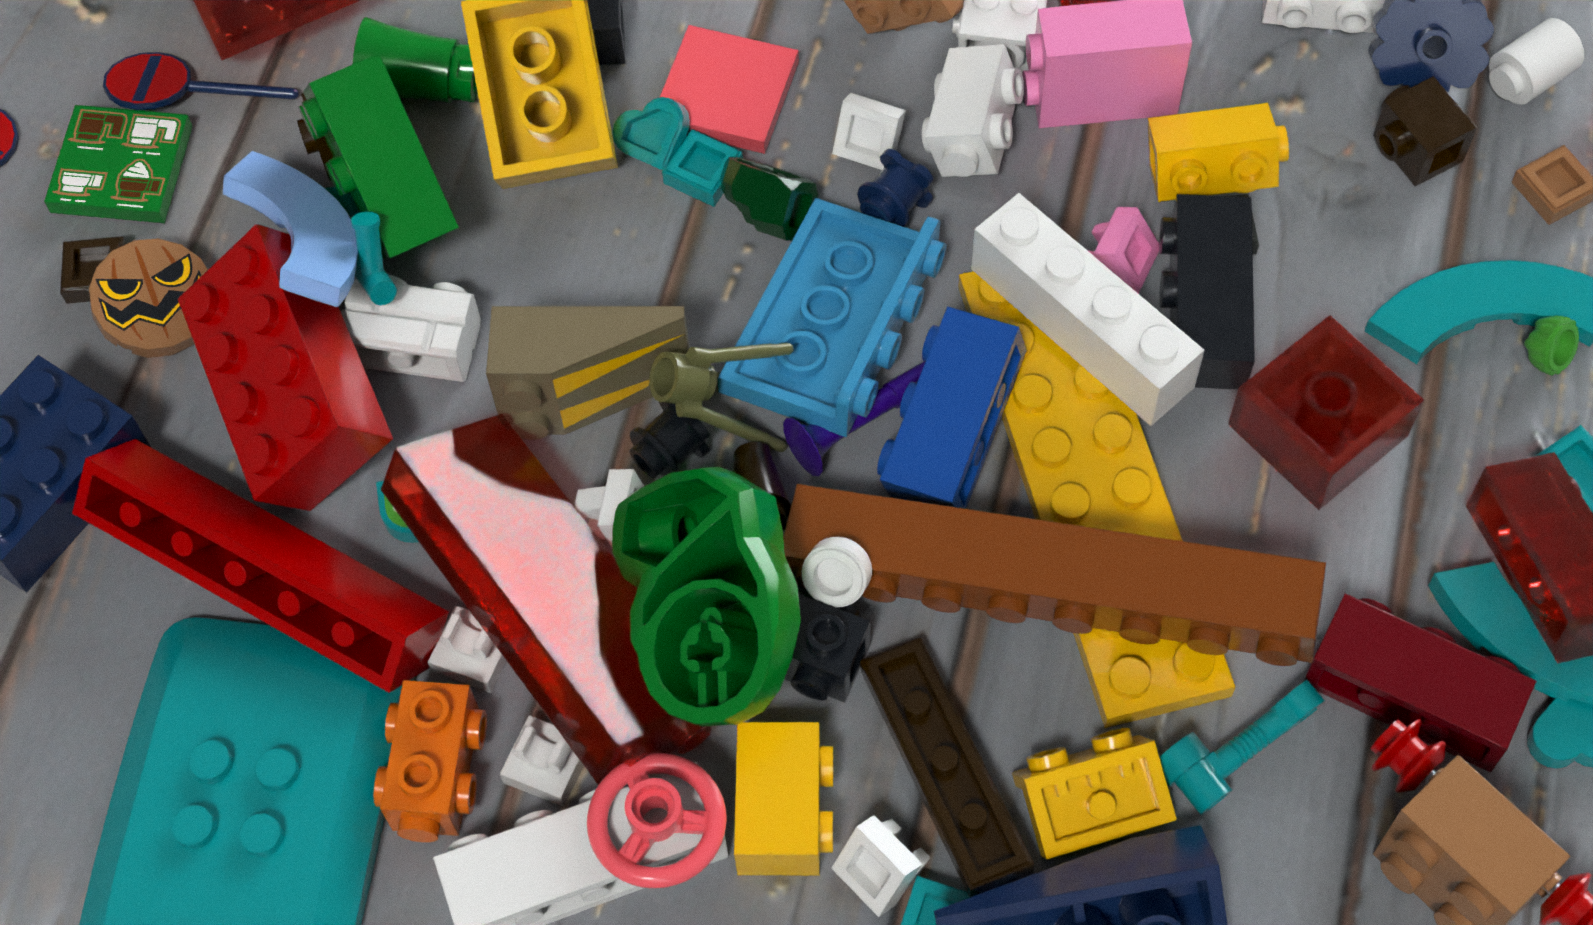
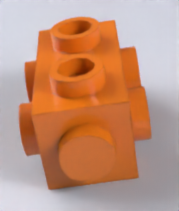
(430, 760)

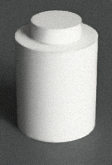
(1535, 61)

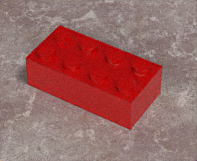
(282, 375)

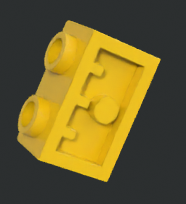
(1094, 792)

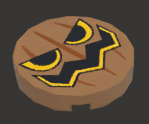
(138, 296)

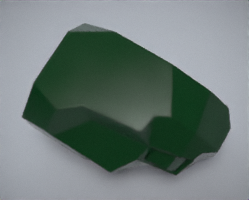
(768, 196)

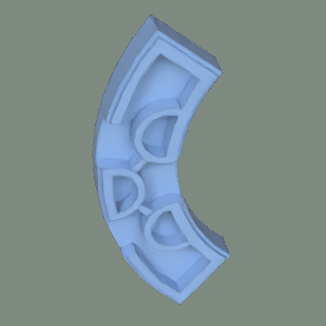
(319, 227)

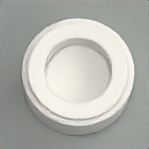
(837, 571)

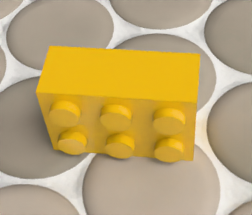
(539, 89)

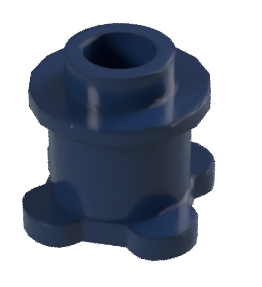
(896, 189)

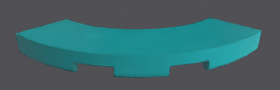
(1478, 293)
(1494, 618)

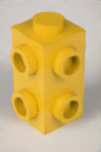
(1216, 151)

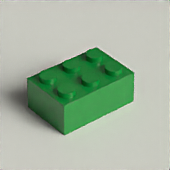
(377, 154)

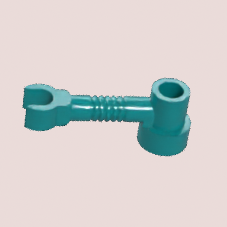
(1202, 772)

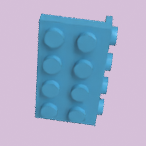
(841, 308)

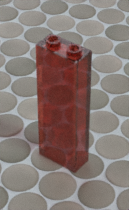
(536, 587)

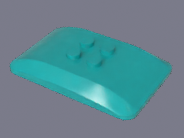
(243, 786)

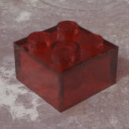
(1324, 411)

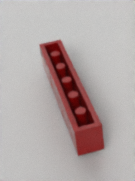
(260, 563)

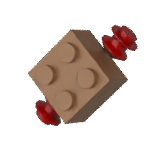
(1468, 844)

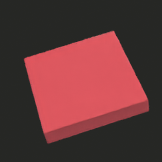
(731, 86)

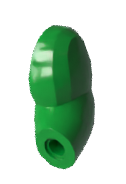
(712, 594)

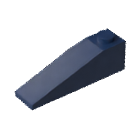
(1134, 882)

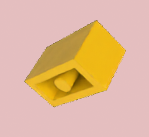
(779, 799)

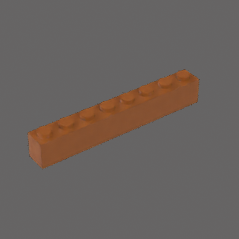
(1069, 574)

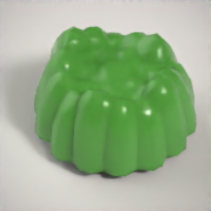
(1552, 344)

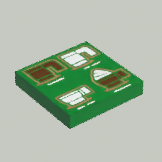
(119, 164)

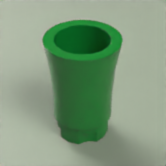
(418, 62)

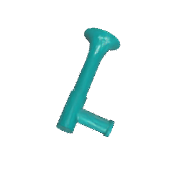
(370, 267)

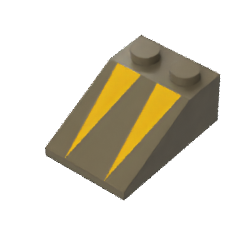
(575, 363)

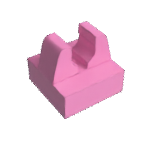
(1126, 246)

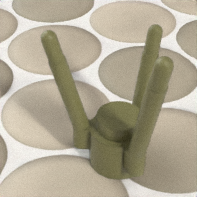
(692, 379)

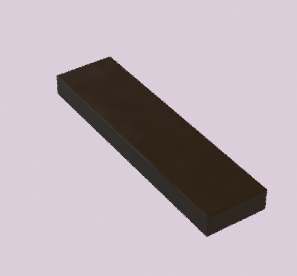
(946, 768)

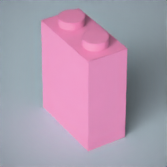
(1107, 61)

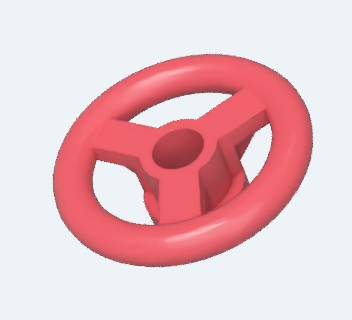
(656, 793)

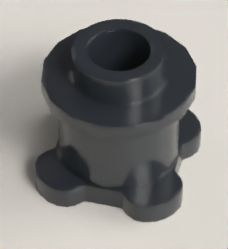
(667, 442)

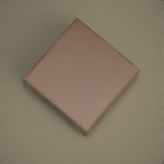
(1555, 184)

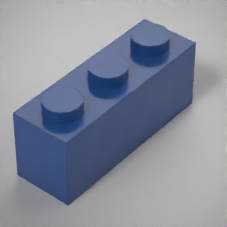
(952, 410)

